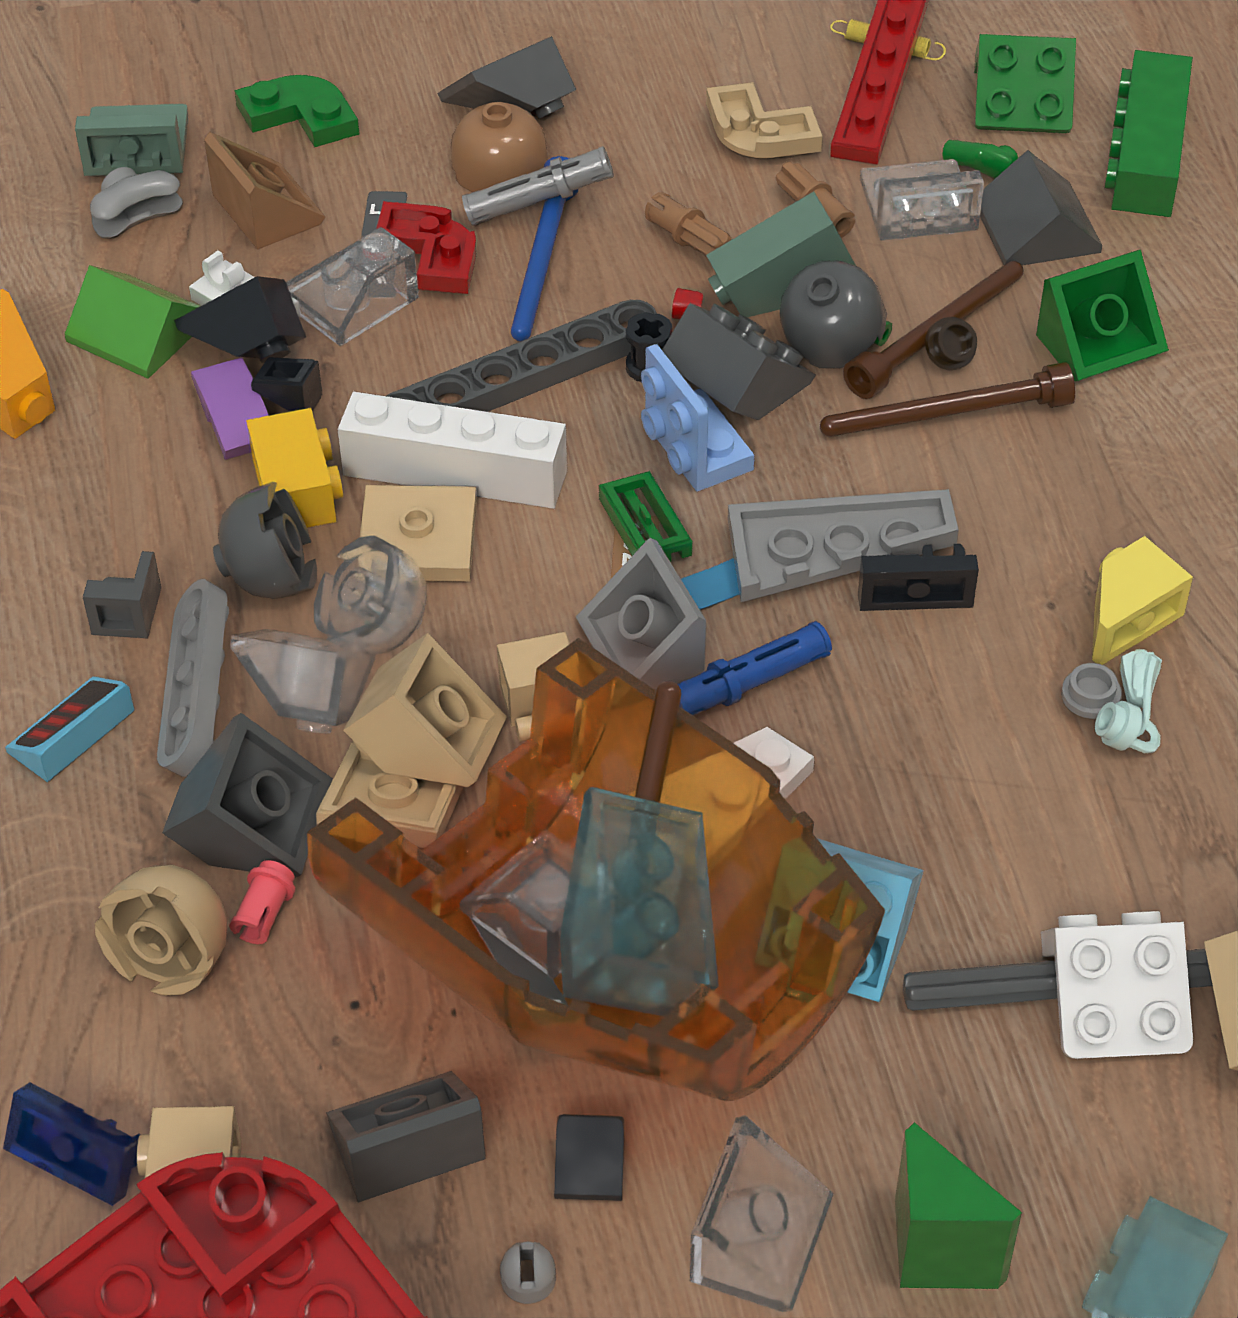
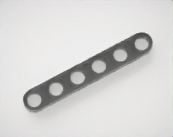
(522, 374)

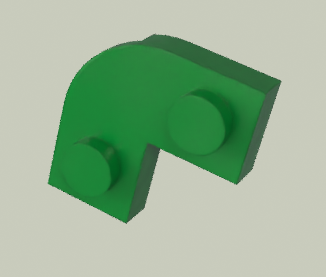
(304, 98)

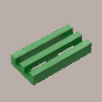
(678, 537)

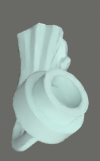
(1124, 721)

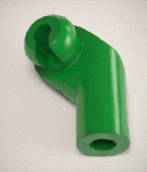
(980, 156)

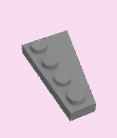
(824, 538)

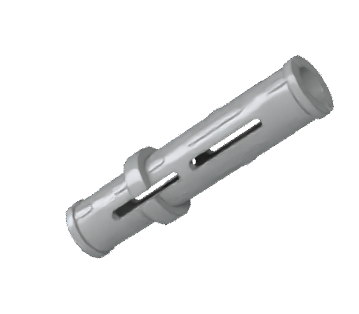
(528, 189)

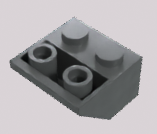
(735, 361)

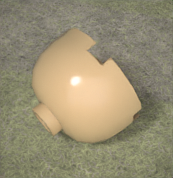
(163, 928)

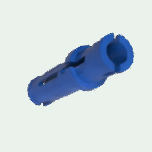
(728, 680)

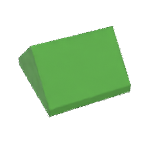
(127, 321)

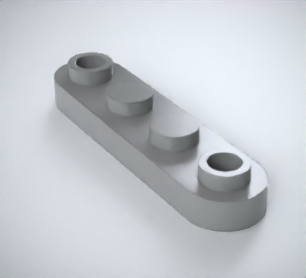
(192, 677)

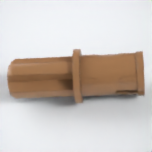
(800, 182)
(685, 224)

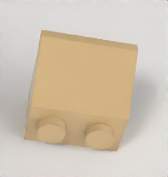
(426, 718)

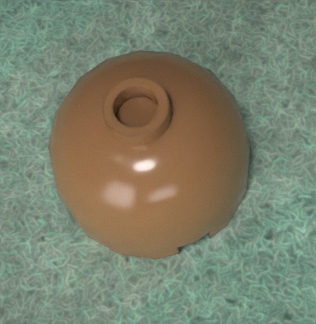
(496, 145)

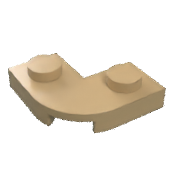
(761, 134)

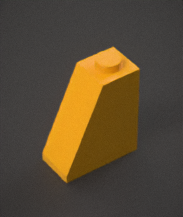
(23, 379)

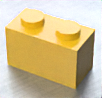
(294, 455)

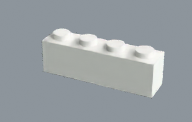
(453, 446)

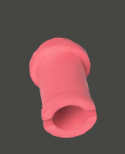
(268, 889)

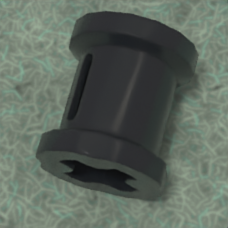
(643, 331)

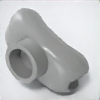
(133, 199)

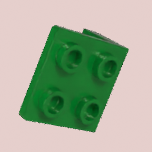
(1025, 83)

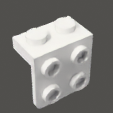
(1121, 986)

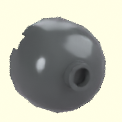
(832, 313)
(263, 544)

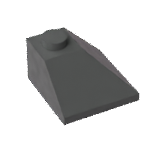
(528, 78)
(248, 801)

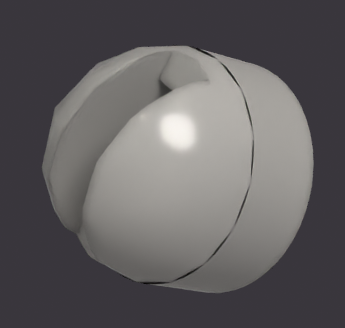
(544, 1272)

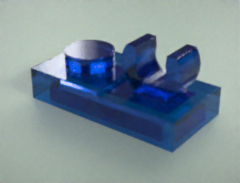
(70, 1143)

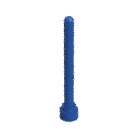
(538, 264)

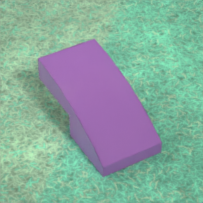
(228, 403)

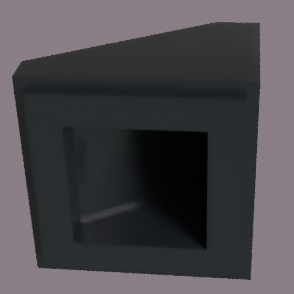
(289, 382)
(589, 1157)

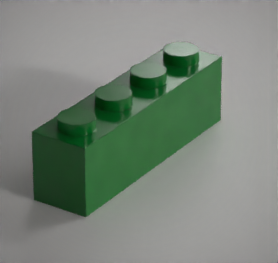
(1152, 135)

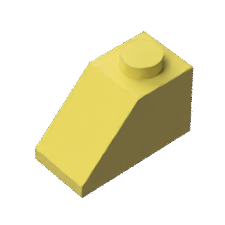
(1136, 597)

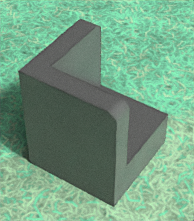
(124, 604)

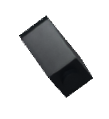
(248, 320)

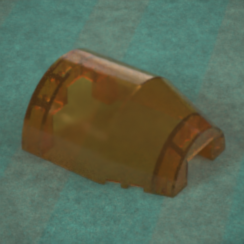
(782, 908)

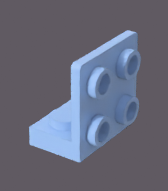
(690, 426)

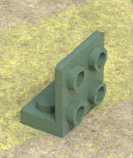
(132, 137)

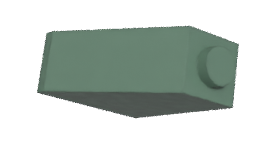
(764, 259)

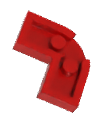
(444, 244)

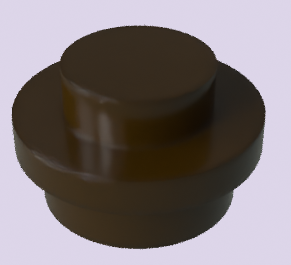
(951, 343)

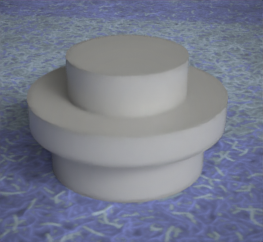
(1089, 689)

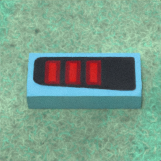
(72, 726)

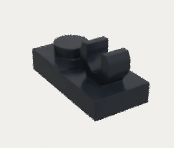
(918, 581)

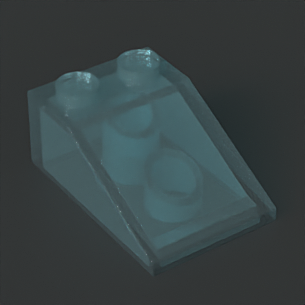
(637, 906)

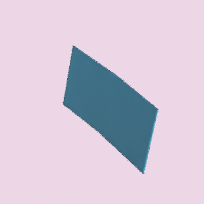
(713, 584)

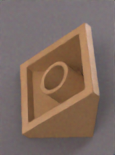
(258, 193)

